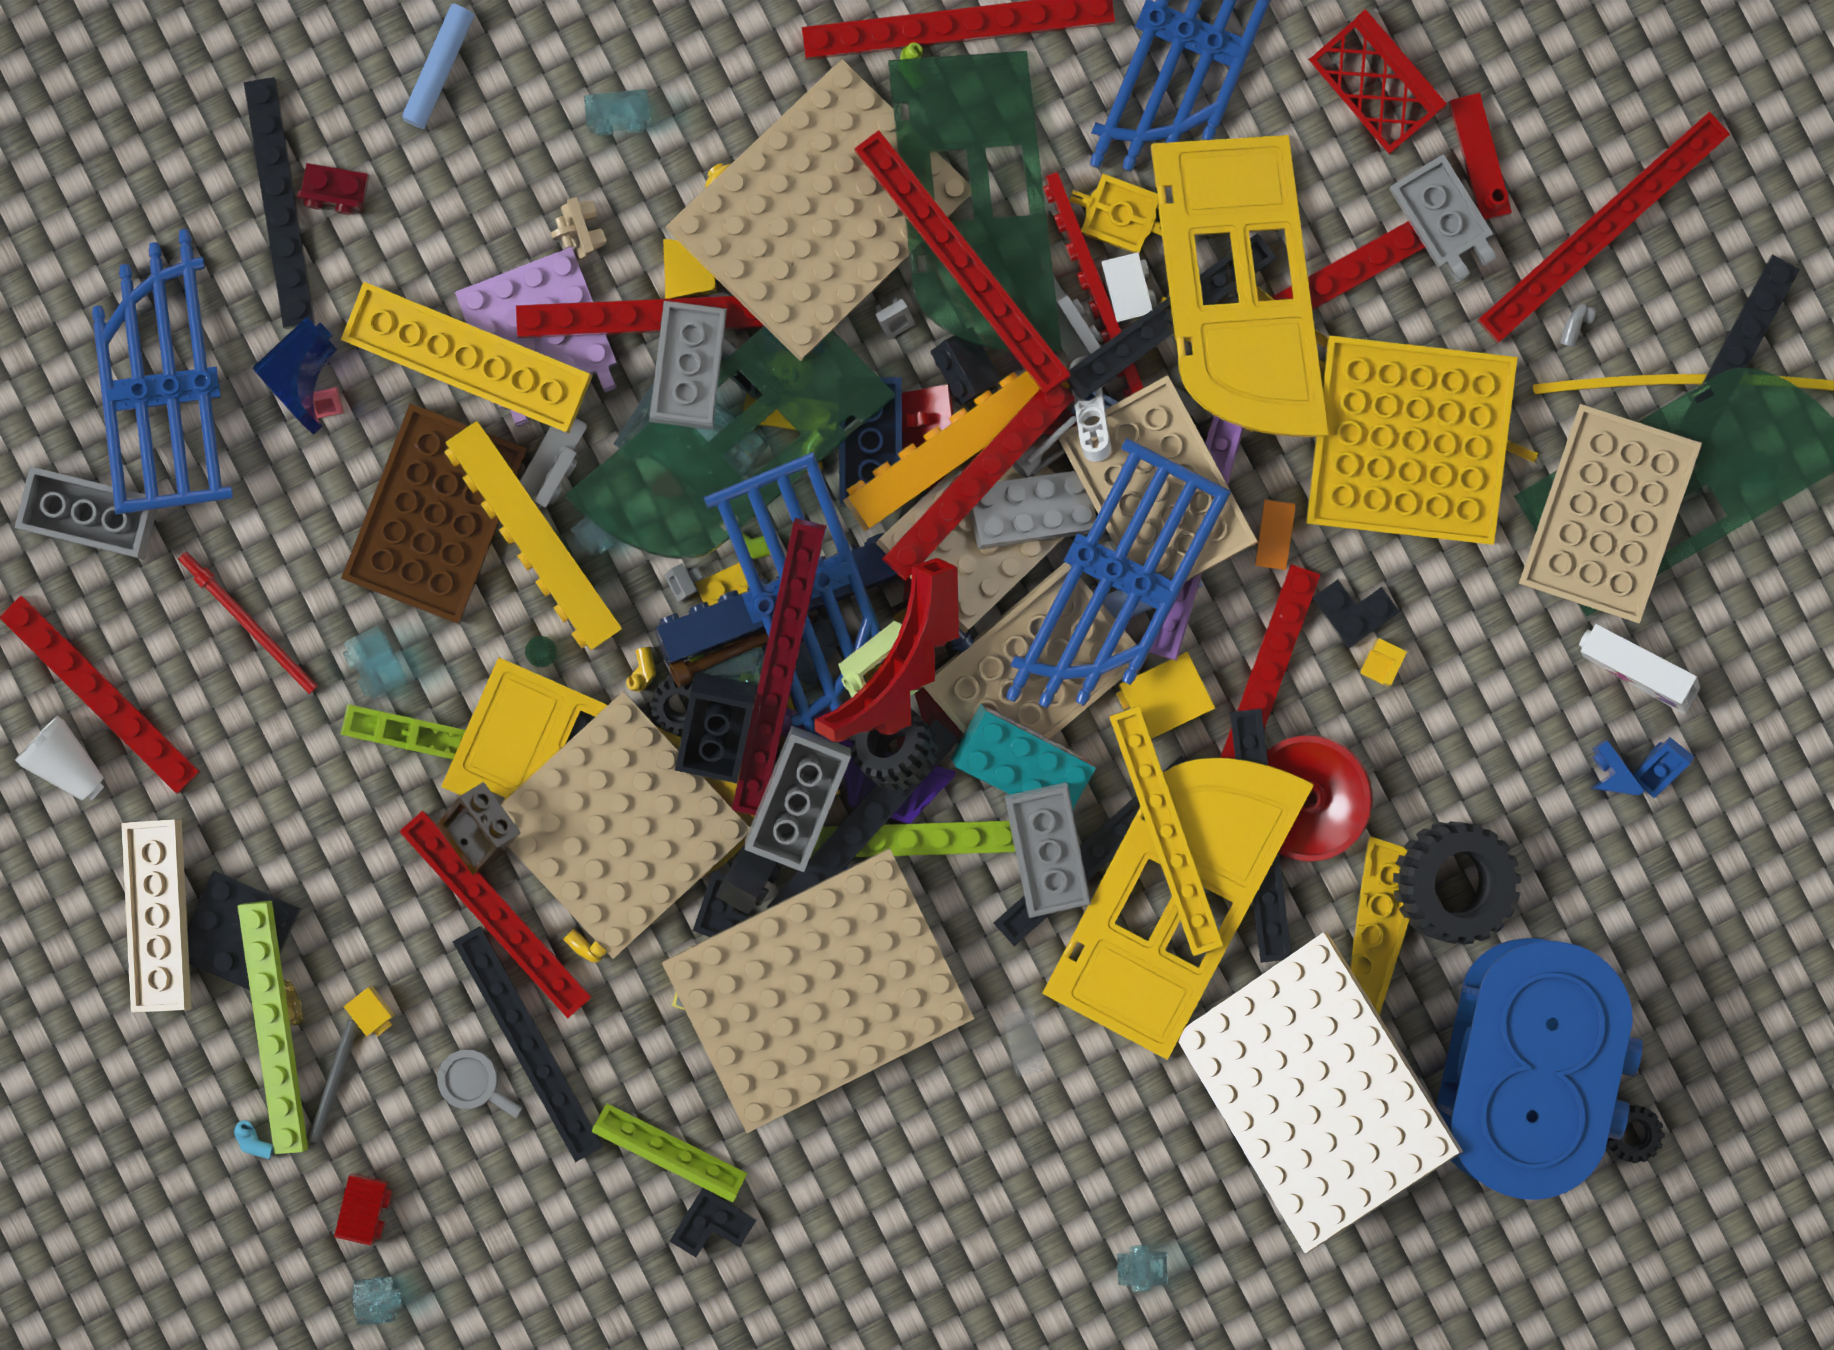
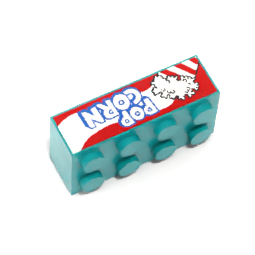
(1018, 757)

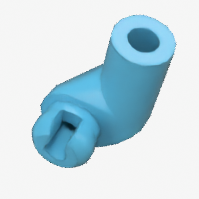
(249, 1141)

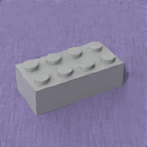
(82, 514)
(797, 798)

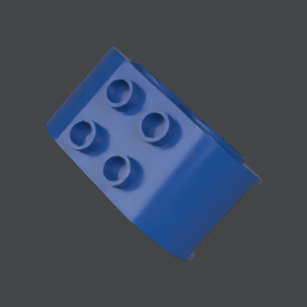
(1537, 1067)

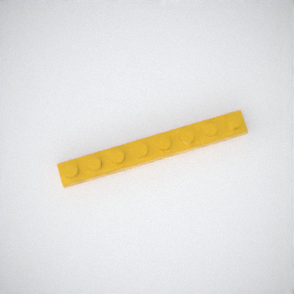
(1166, 830)

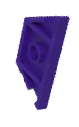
(860, 785)

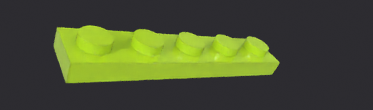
(669, 1152)

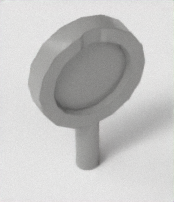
(470, 1080)

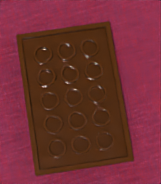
(424, 523)

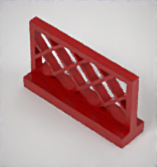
(1398, 63)

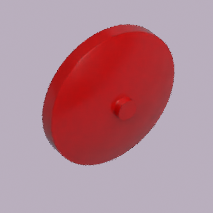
(1337, 803)

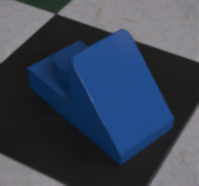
(1662, 766)
(1620, 778)

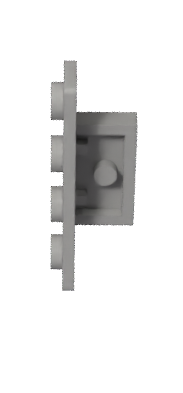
(1075, 335)
(552, 462)

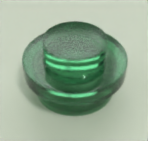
(541, 651)

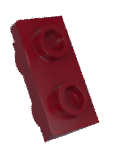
(333, 188)

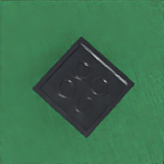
(215, 928)

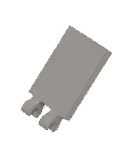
(1444, 216)

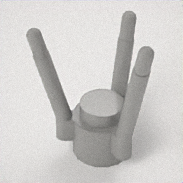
(1030, 461)

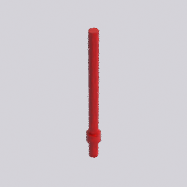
(205, 579)

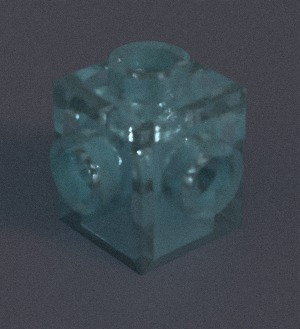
(1135, 1268)
(375, 1300)

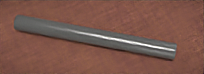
(333, 1081)

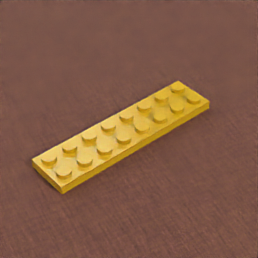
(466, 357)

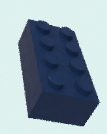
(872, 442)

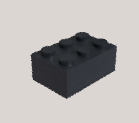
(716, 727)

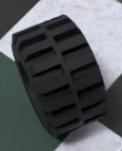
(906, 764)

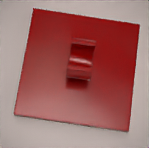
(924, 411)

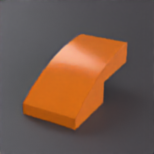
(1275, 534)

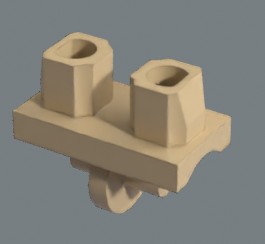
(574, 231)

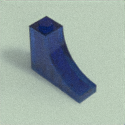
(294, 368)

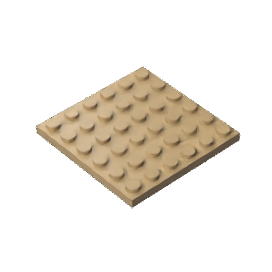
(619, 826)

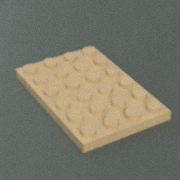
(1162, 424)
(1610, 513)
(982, 573)
(984, 669)

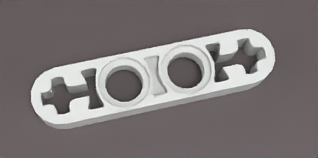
(1087, 409)

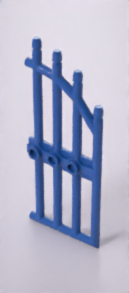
(1194, 35)
(159, 389)
(1116, 570)
(830, 575)

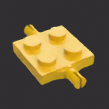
(1119, 213)

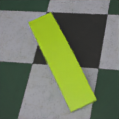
(401, 731)

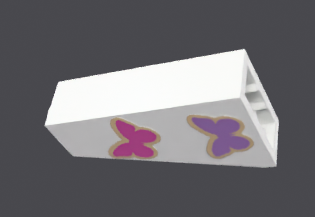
(1640, 668)

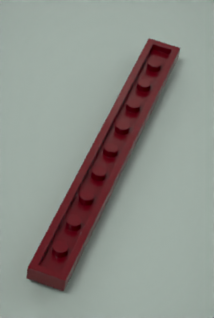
(779, 664)

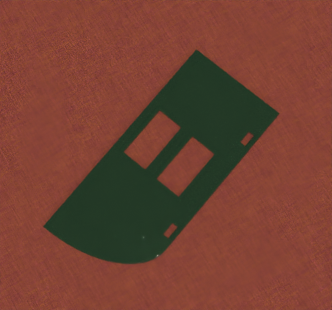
(977, 106)
(1756, 450)
(658, 480)

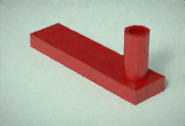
(1480, 156)

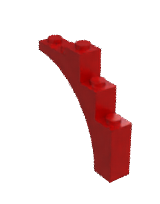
(910, 664)

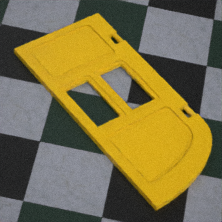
(1249, 357)
(523, 725)
(1234, 827)

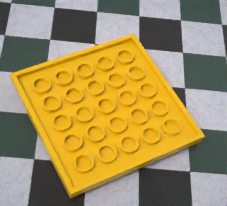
(1412, 440)

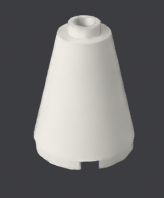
(62, 761)

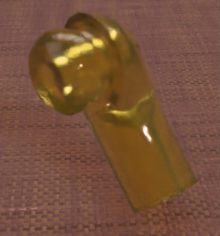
(293, 1004)

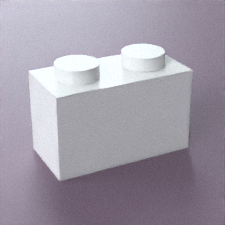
(1127, 287)

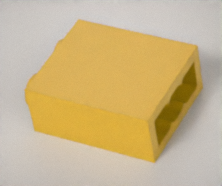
(1167, 695)

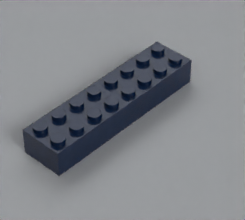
(729, 620)

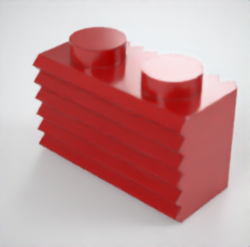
(362, 1209)

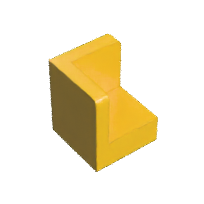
(1383, 662)

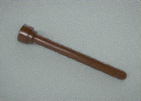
(685, 671)

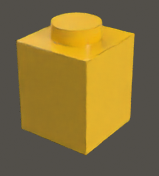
(370, 1012)

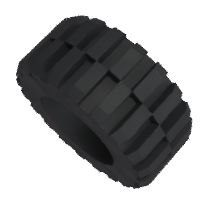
(1495, 886)

